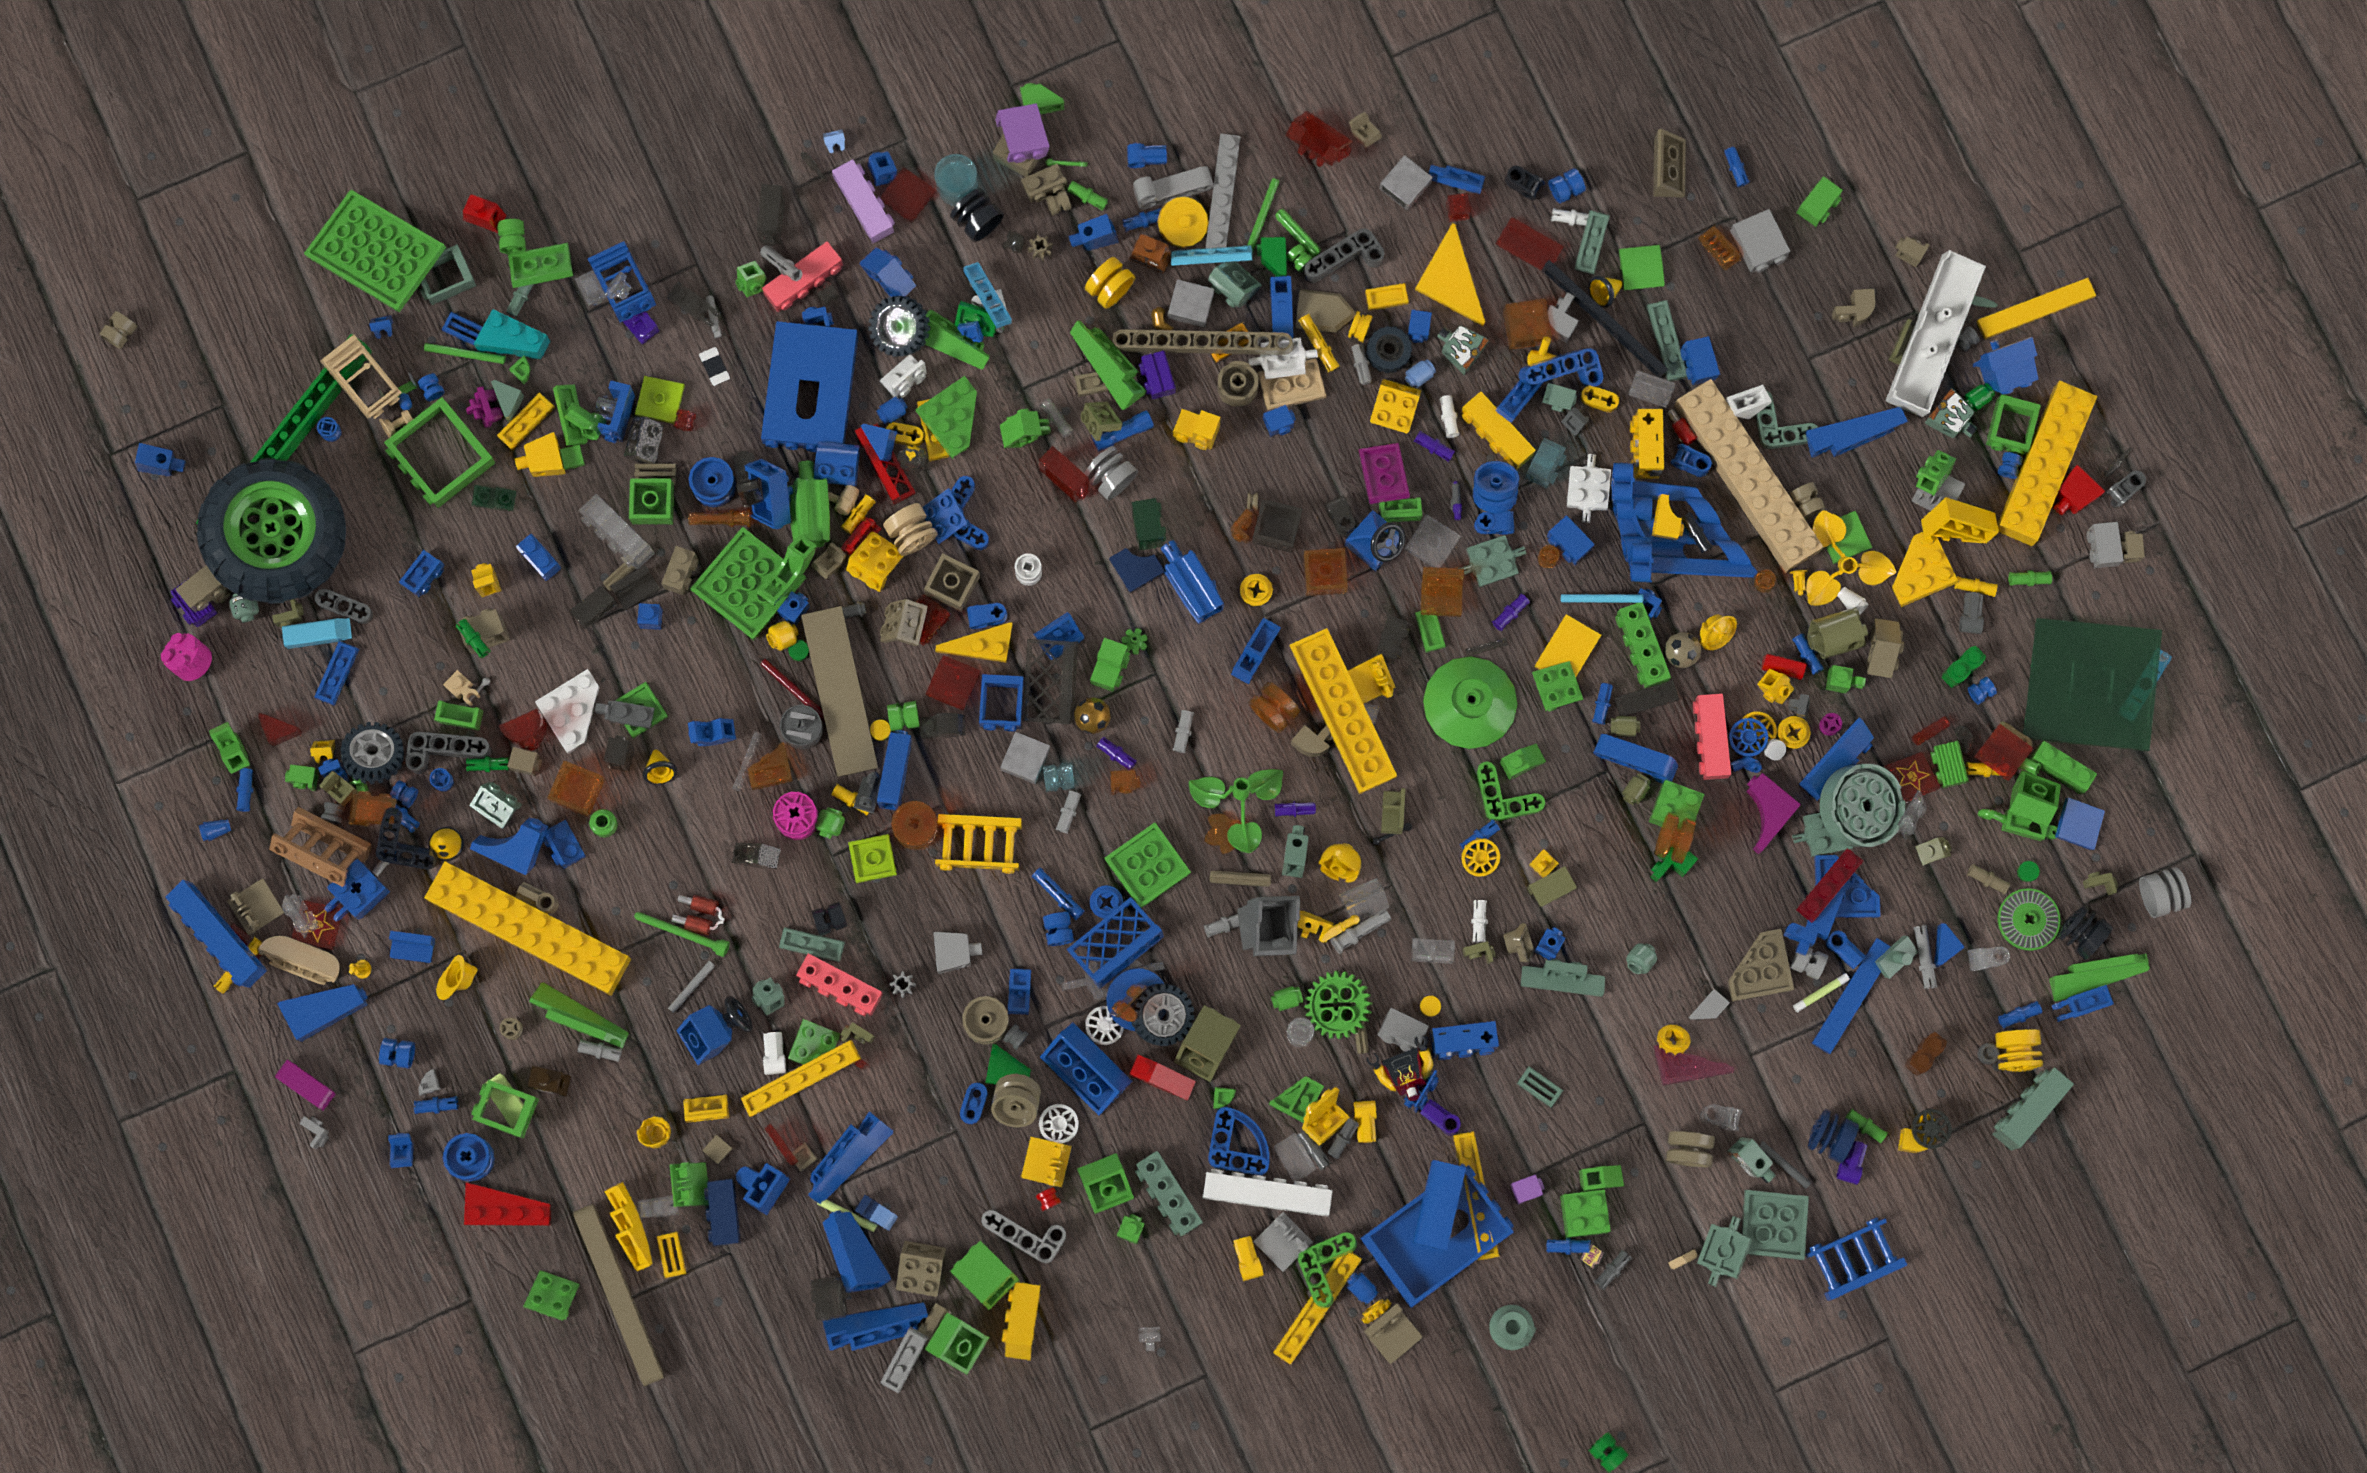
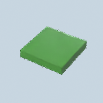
(1854, 540)
(643, 696)

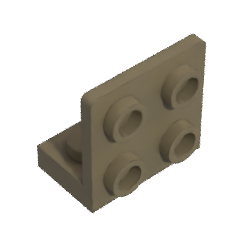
(903, 622)
(920, 1268)
(1393, 1334)

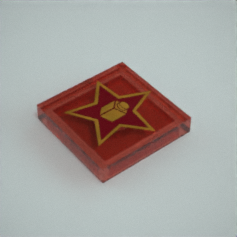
(1913, 775)
(328, 928)

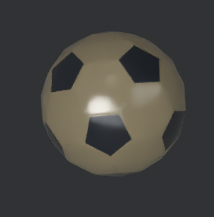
(1683, 650)

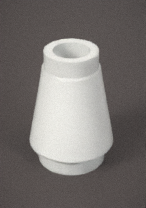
(1852, 600)

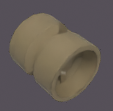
(118, 329)
(1807, 500)

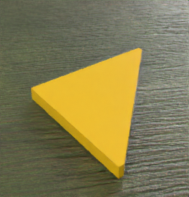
(1449, 279)

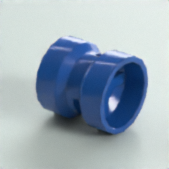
(431, 387)
(332, 430)
(2010, 465)
(1982, 690)
(438, 777)
(403, 793)

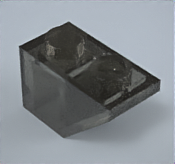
(756, 855)

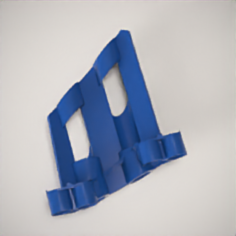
(1659, 555)

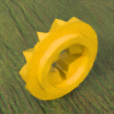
(1250, 582)
(1794, 723)
(1679, 1035)
(1375, 1310)

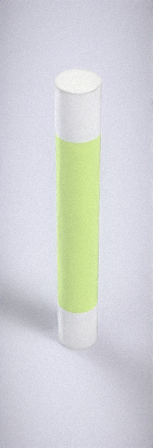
(1821, 992)

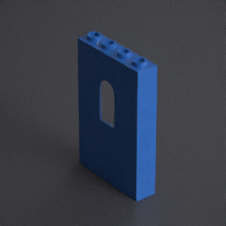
(809, 355)
(1423, 1269)

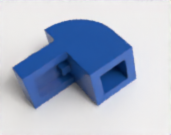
(712, 732)

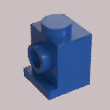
(882, 168)
(1546, 950)

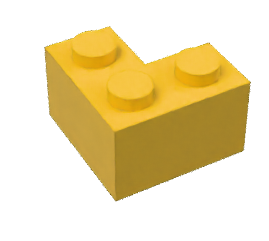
(1197, 428)

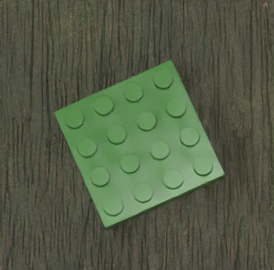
(734, 580)

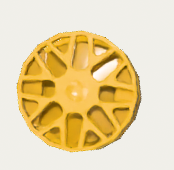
(1360, 326)

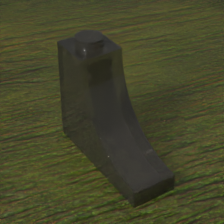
(748, 490)

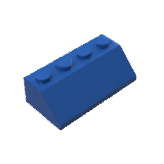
(1841, 754)
(1085, 1069)

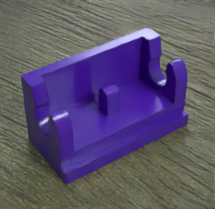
(642, 326)

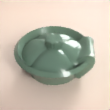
(1512, 1327)

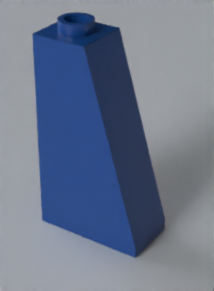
(894, 770)
(320, 1010)
(853, 1254)

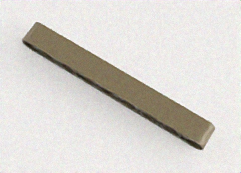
(1212, 346)
(618, 1295)

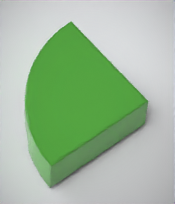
(521, 370)
(1223, 1097)

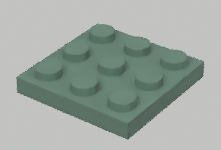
(1775, 1224)

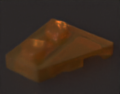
(771, 769)

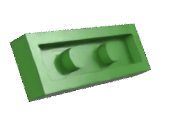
(564, 397)

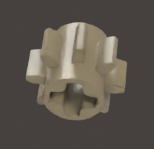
(1038, 242)

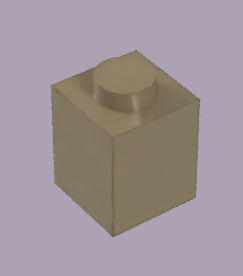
(524, 761)

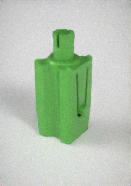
(810, 506)

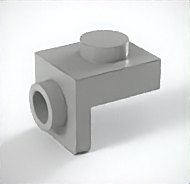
(314, 1126)

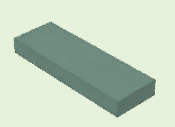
(1591, 242)
(813, 944)

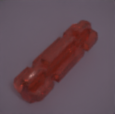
(1930, 730)

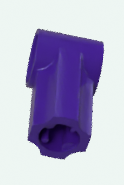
(1438, 1116)
(1850, 1169)

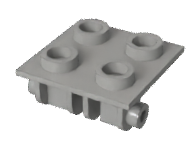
(1950, 488)
(1283, 1241)

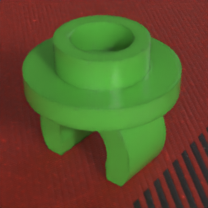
(359, 786)

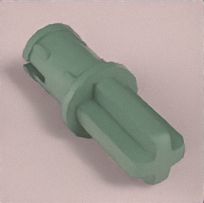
(518, 300)

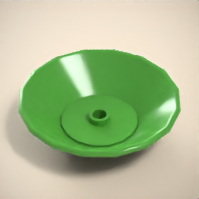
(1464, 722)

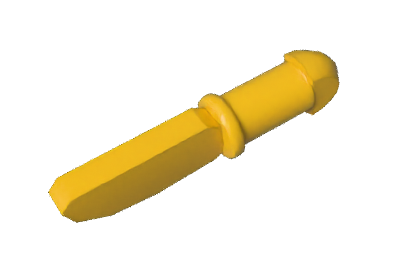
(1338, 928)

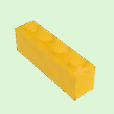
(1498, 431)

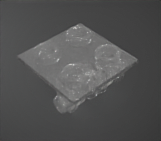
(1913, 810)

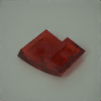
(953, 682)

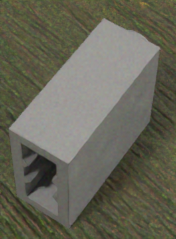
(1760, 241)

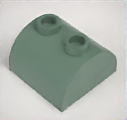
(1234, 283)

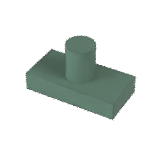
(1896, 957)

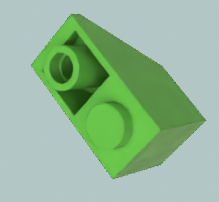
(1601, 1178)

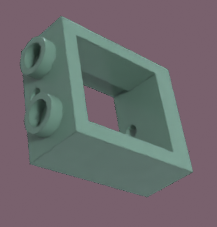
(449, 254)

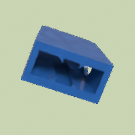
(1095, 233)
(149, 459)

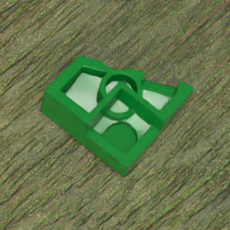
(1003, 1064)

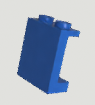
(622, 412)

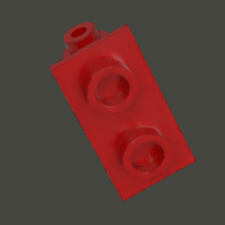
(859, 535)

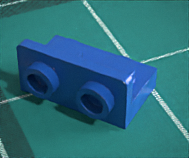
(564, 845)

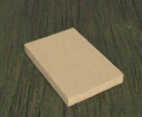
(1293, 389)

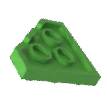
(951, 416)

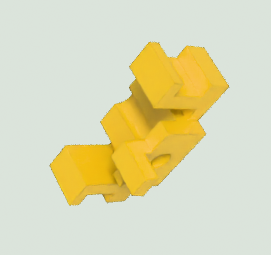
(1315, 921)

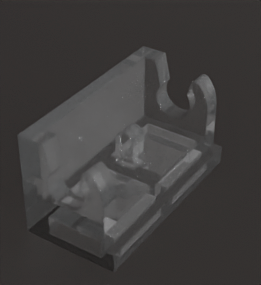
(1651, 388)
(1433, 950)

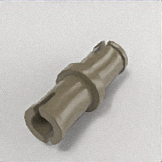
(1988, 879)

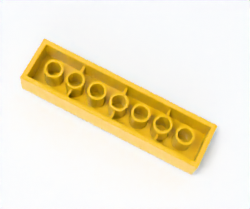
(2046, 463)

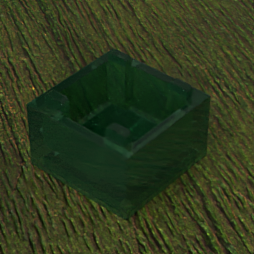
(1147, 524)

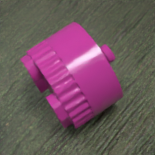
(186, 656)

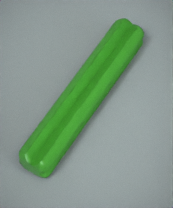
(1298, 233)

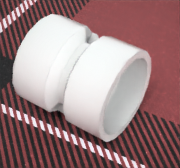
(1028, 569)

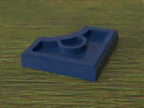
(1135, 570)

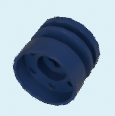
(1834, 1136)

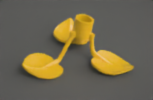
(1873, 569)

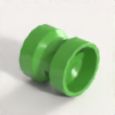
(1298, 257)

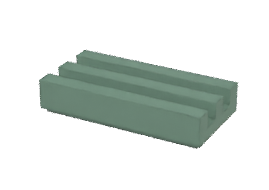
(1538, 1086)

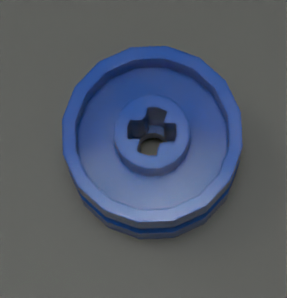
(708, 471)
(1495, 486)
(457, 1152)

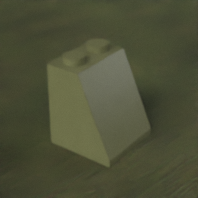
(1207, 1043)

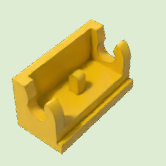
(706, 1108)

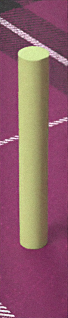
(860, 1220)

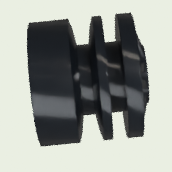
(977, 215)
(2085, 932)

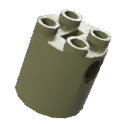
(1837, 633)

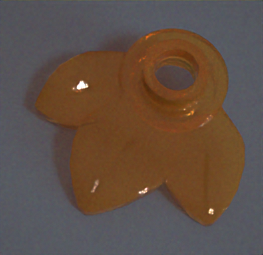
(1218, 834)

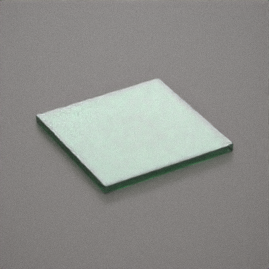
(2092, 684)

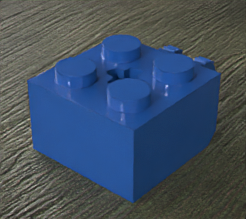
(356, 903)

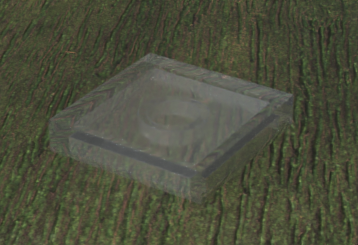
(1432, 542)

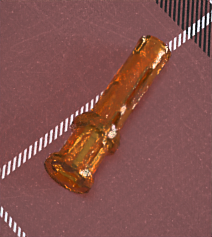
(728, 518)

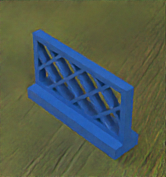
(1127, 955)

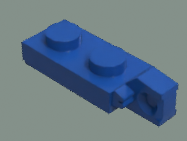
(1457, 178)

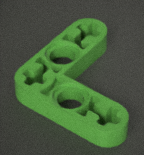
(1504, 805)
(1318, 1260)

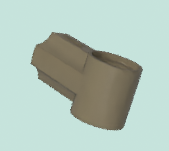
(536, 898)
(933, 1321)

